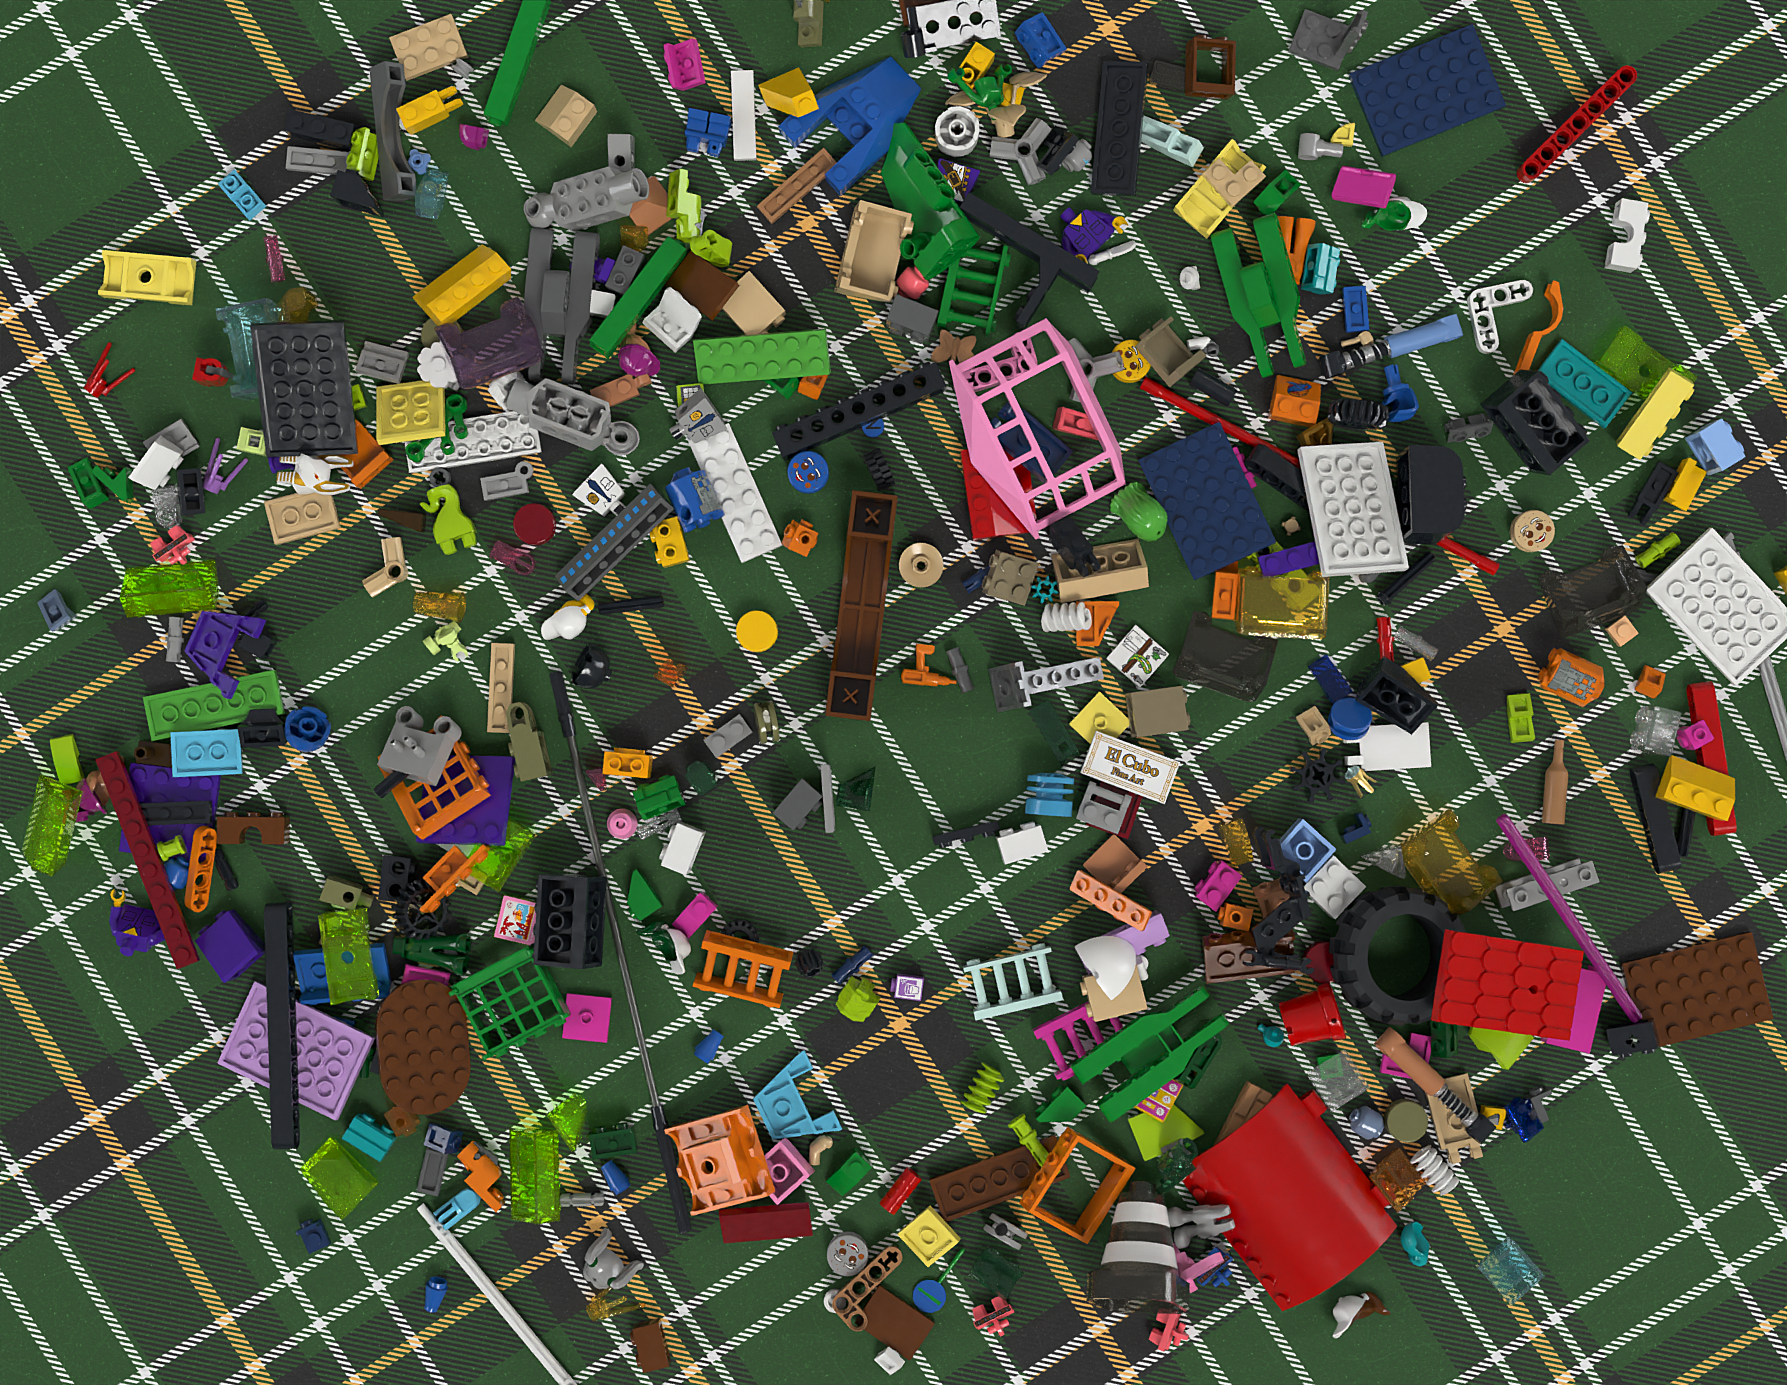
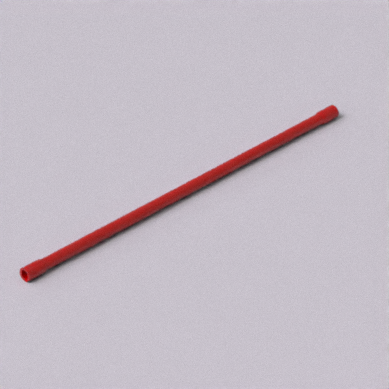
(1160, 391)

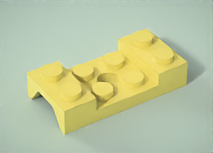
(1202, 204)
(170, 277)

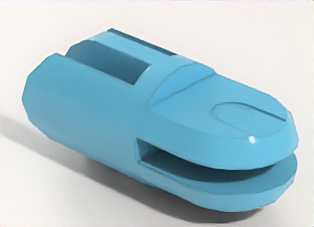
(462, 1204)

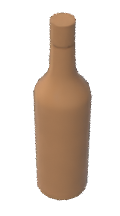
(1555, 788)

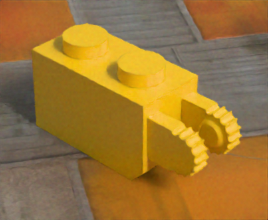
(427, 110)

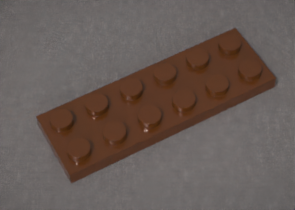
(989, 1181)

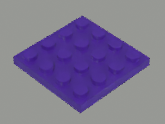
(158, 785)

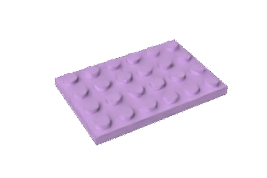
(327, 1052)

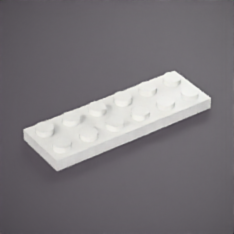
(738, 495)

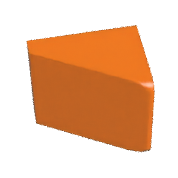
(812, 385)
(1650, 682)

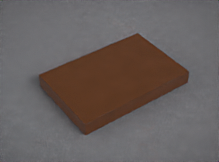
(702, 285)
(895, 1322)

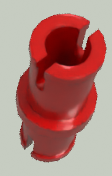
(1385, 638)

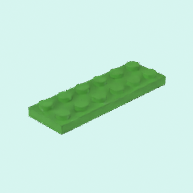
(762, 356)
(205, 708)

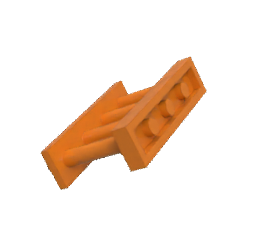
(748, 950)

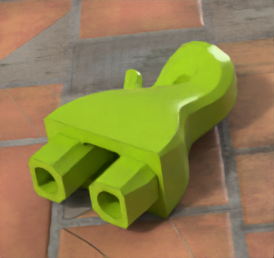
(450, 522)

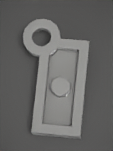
(507, 484)

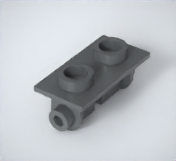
(1478, 426)

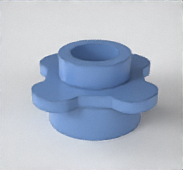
(424, 159)

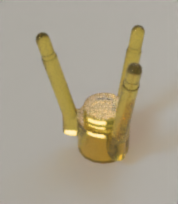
(600, 1308)

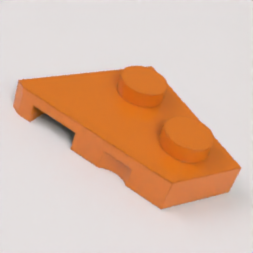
(1101, 617)

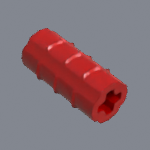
(900, 1190)

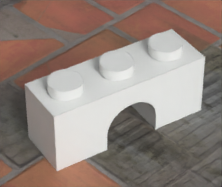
(1632, 217)

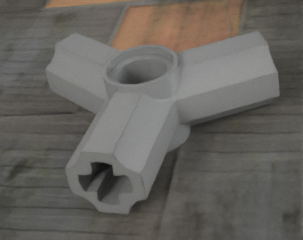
(1032, 139)
(1101, 365)

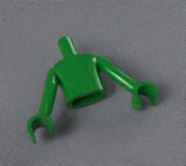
(988, 90)

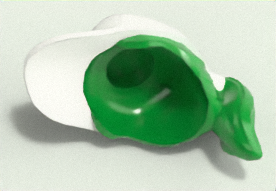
(1399, 215)

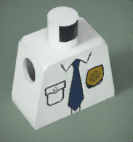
(601, 492)

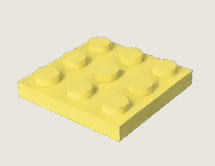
(409, 412)

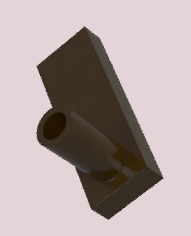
(153, 753)

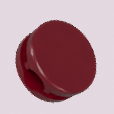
(534, 524)
(1321, 961)

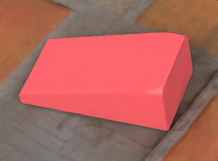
(1074, 423)

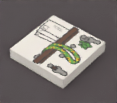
(1137, 656)

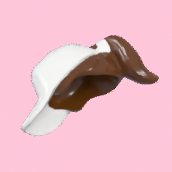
(1354, 1307)

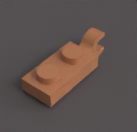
(620, 389)

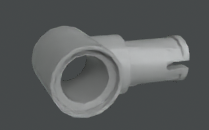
(1313, 147)

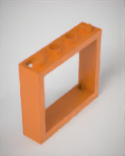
(1102, 1199)

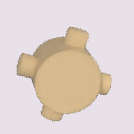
(1291, 526)

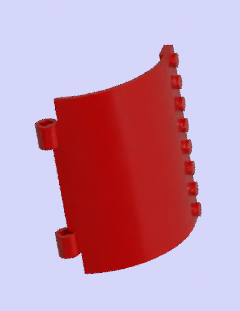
(1295, 1199)

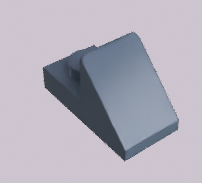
(55, 611)

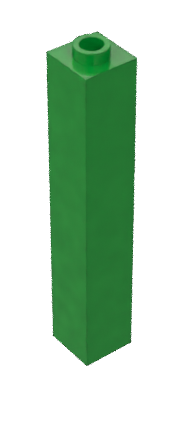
(516, 61)
(638, 297)

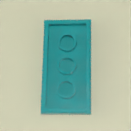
(1584, 383)

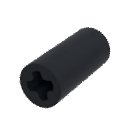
(1213, 387)

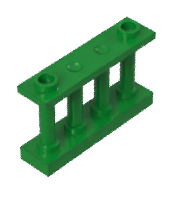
(952, 293)

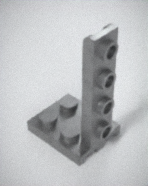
(1325, 39)
(1013, 685)

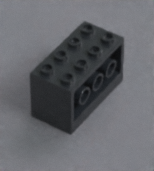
(1535, 421)
(569, 920)

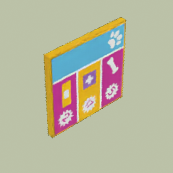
(1161, 1101)

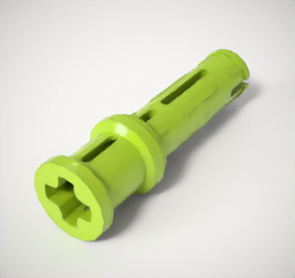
(1028, 1137)

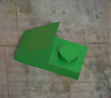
(120, 485)

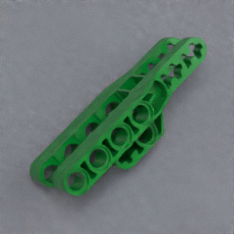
(1251, 293)
(1139, 1045)

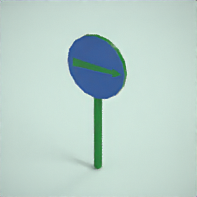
(930, 1294)

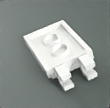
(1392, 748)

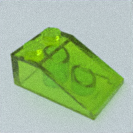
(338, 1178)

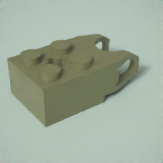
(527, 744)

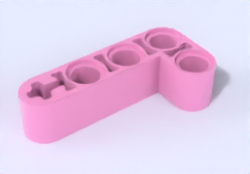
(1013, 363)

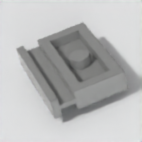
(382, 362)
(178, 434)

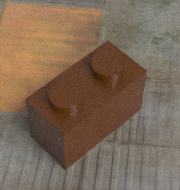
(651, 1345)

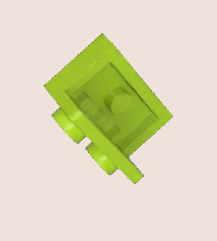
(363, 153)

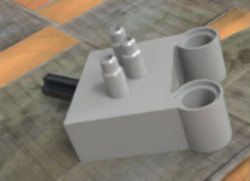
(414, 752)

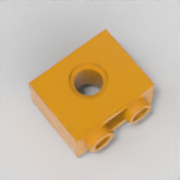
(627, 763)

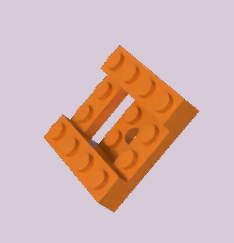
(737, 1160)

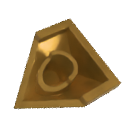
(1317, 435)

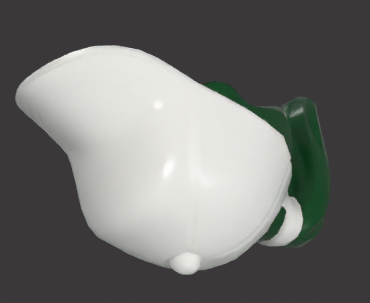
(669, 942)

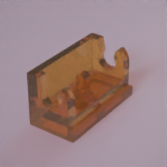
(671, 675)

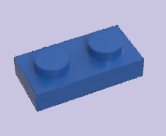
(1355, 309)

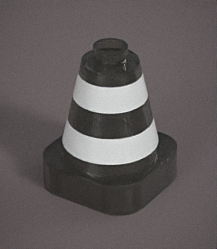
(1139, 1259)

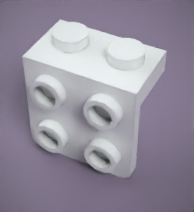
(673, 320)

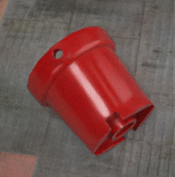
(1312, 1016)

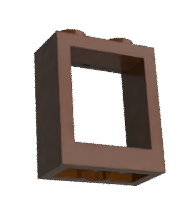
(1210, 90)

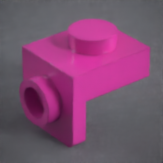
(1694, 736)

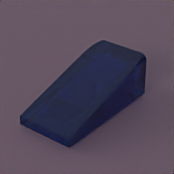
(1329, 679)

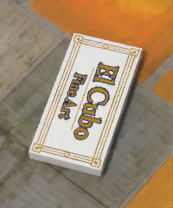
(1130, 767)

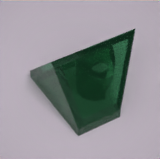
(857, 791)

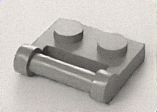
(1099, 814)

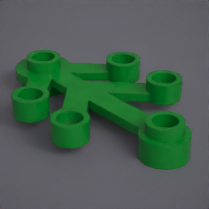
(454, 406)

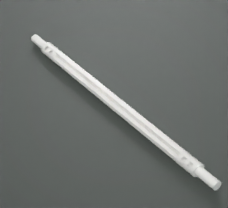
(496, 1298)

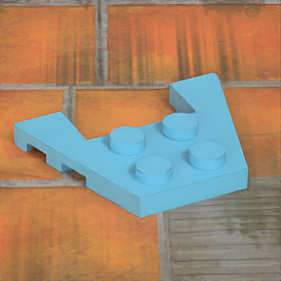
(784, 1107)

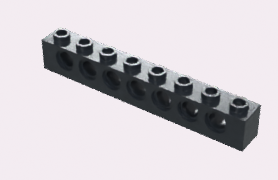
(934, 385)

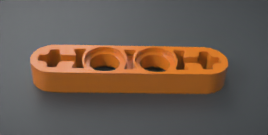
(204, 868)

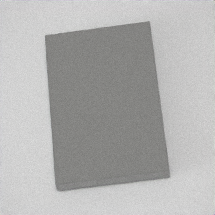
(828, 798)

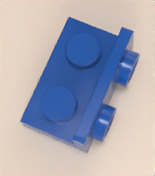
(1040, 40)

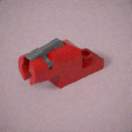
(211, 372)

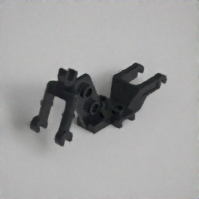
(1285, 915)

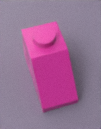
(695, 914)

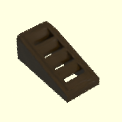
(411, 520)

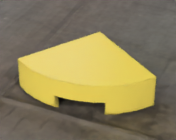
(1344, 135)

